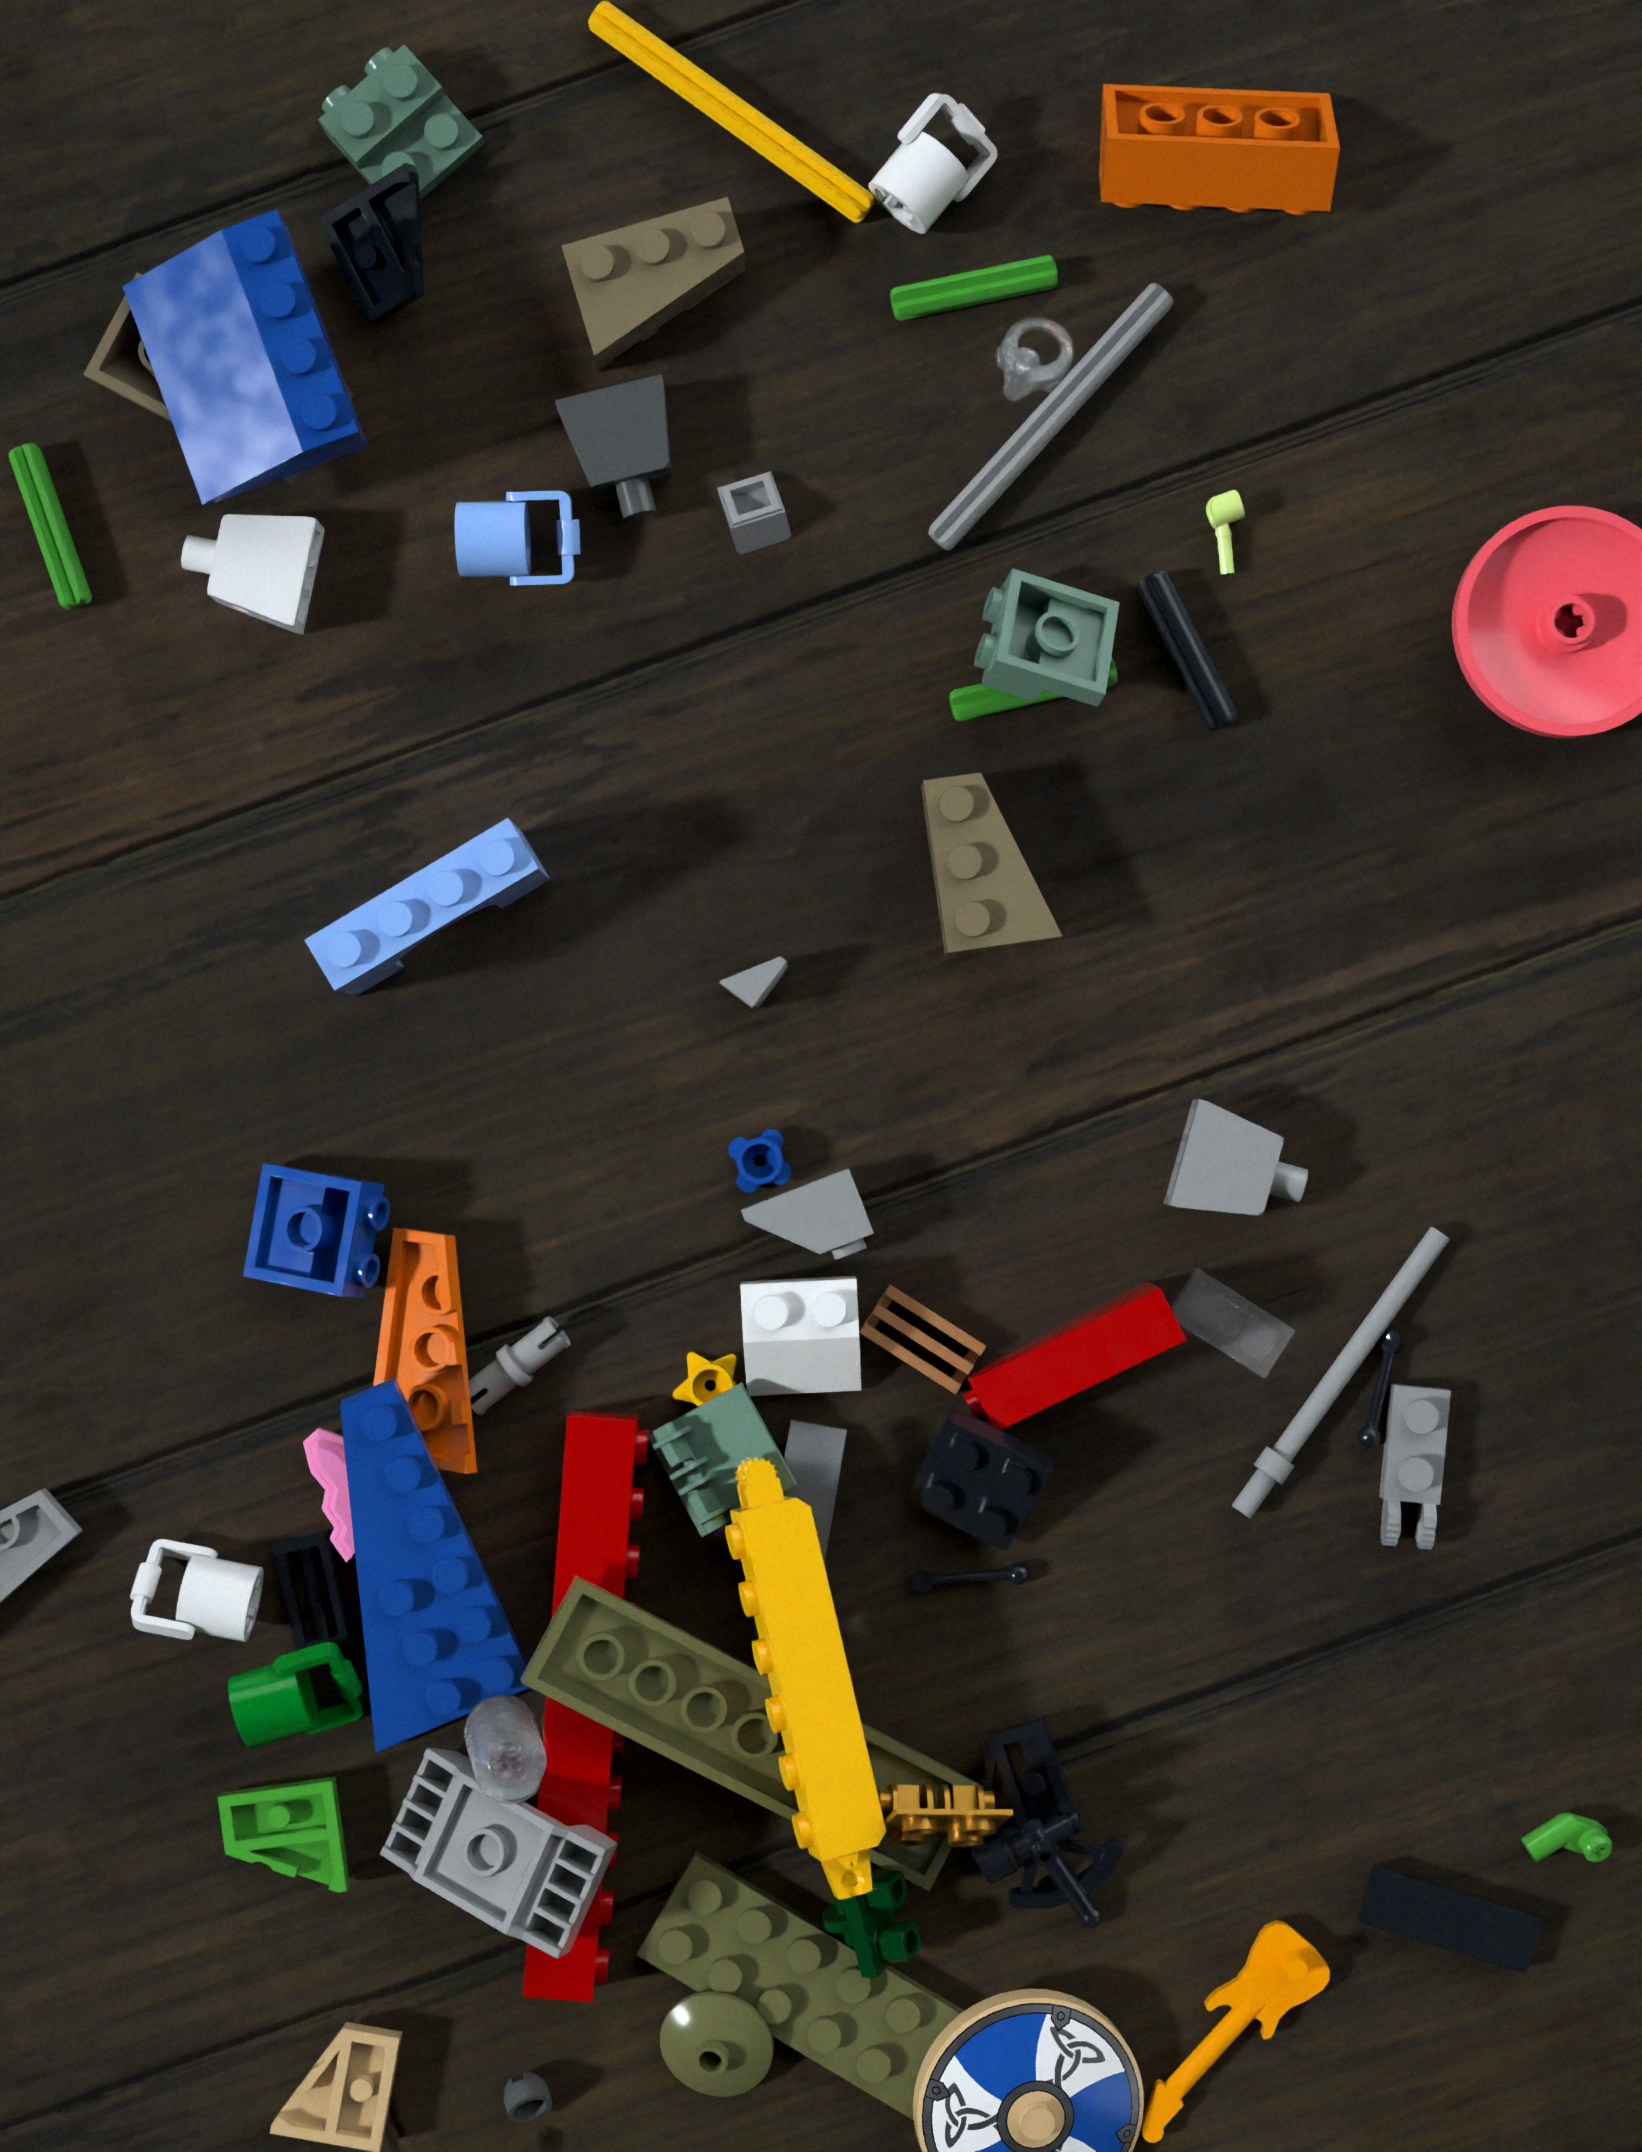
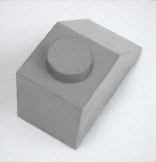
(817, 1215)

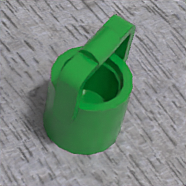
(281, 1699)

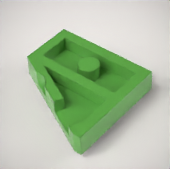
(289, 1829)

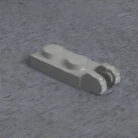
(1413, 1459)

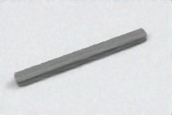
(1050, 416)

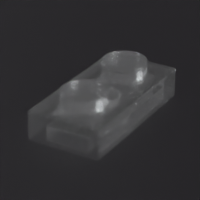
(1231, 1323)

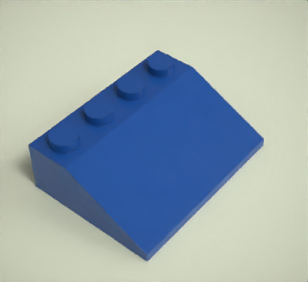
(244, 360)

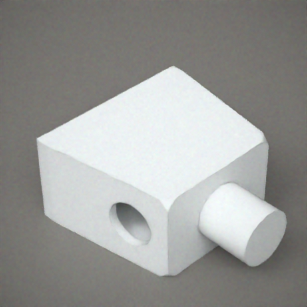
(260, 565)

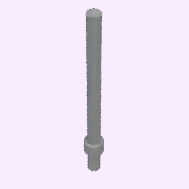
(1275, 1463)

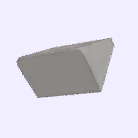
(754, 513)
(757, 982)

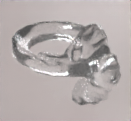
(1021, 366)

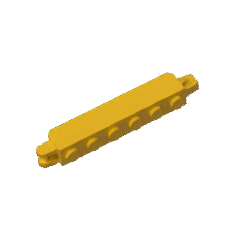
(807, 1678)

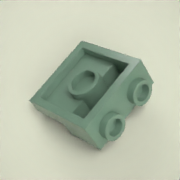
(399, 119)
(1047, 639)

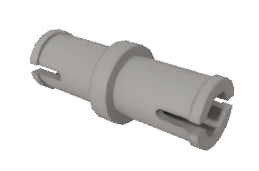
(516, 1364)

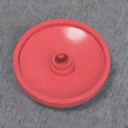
(1555, 622)

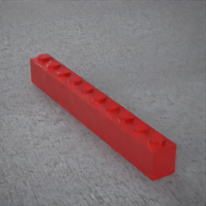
(579, 1780)

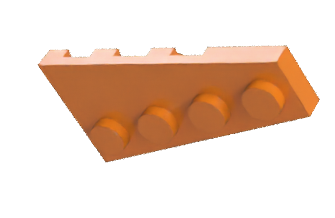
(426, 1344)

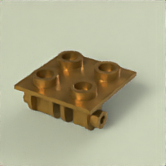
(963, 1820)

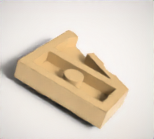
(346, 2091)

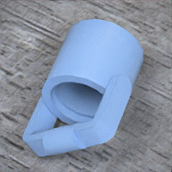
(496, 538)

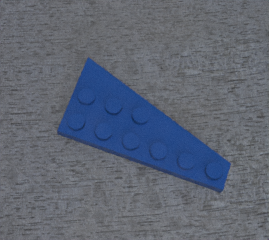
(425, 1599)

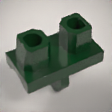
(870, 1923)

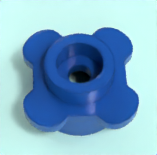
(769, 1147)

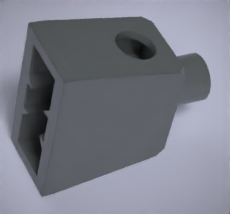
(621, 441)

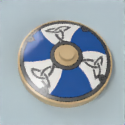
(1029, 2078)

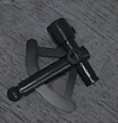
(1042, 1847)

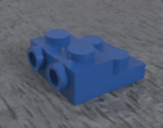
(316, 1231)

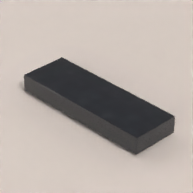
(1450, 1918)

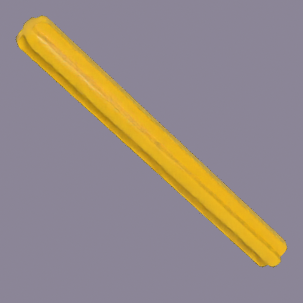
(731, 111)

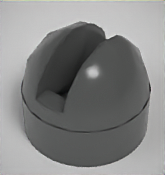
(526, 2098)

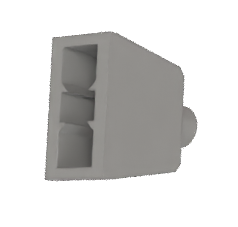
(1230, 1164)

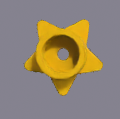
(700, 1371)

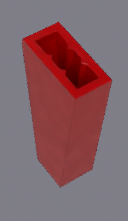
(1074, 1357)

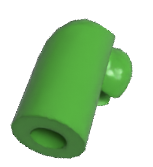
(1569, 1832)

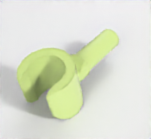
(1221, 512)

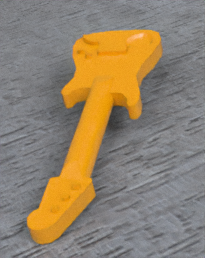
(1277, 1976)

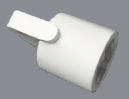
(923, 173)
(213, 1598)

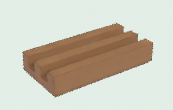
(963, 1365)

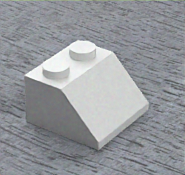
(801, 1335)

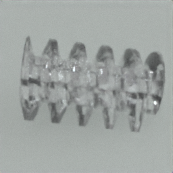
(505, 1749)

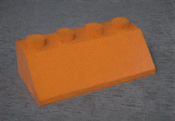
(1217, 148)

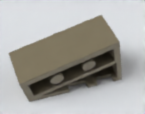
(651, 273)
(979, 872)

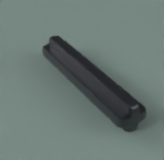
(1187, 650)

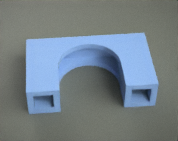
(372, 938)

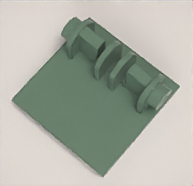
(704, 1451)

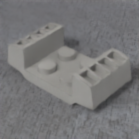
(497, 1857)

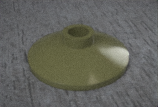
(722, 2026)

